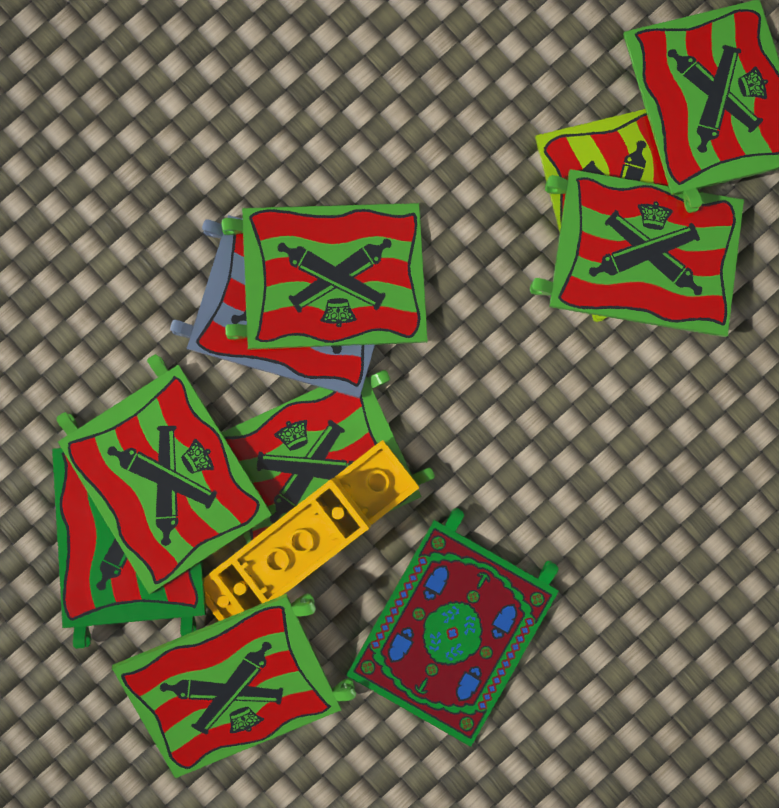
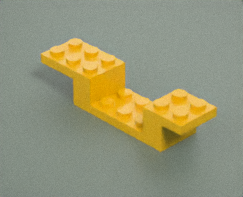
(309, 533)

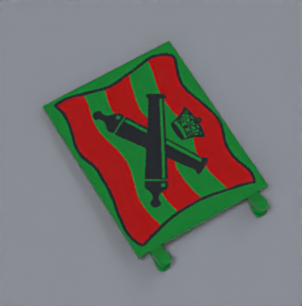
(96, 575)

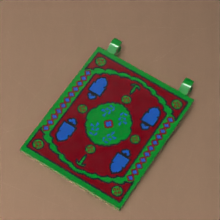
(453, 631)

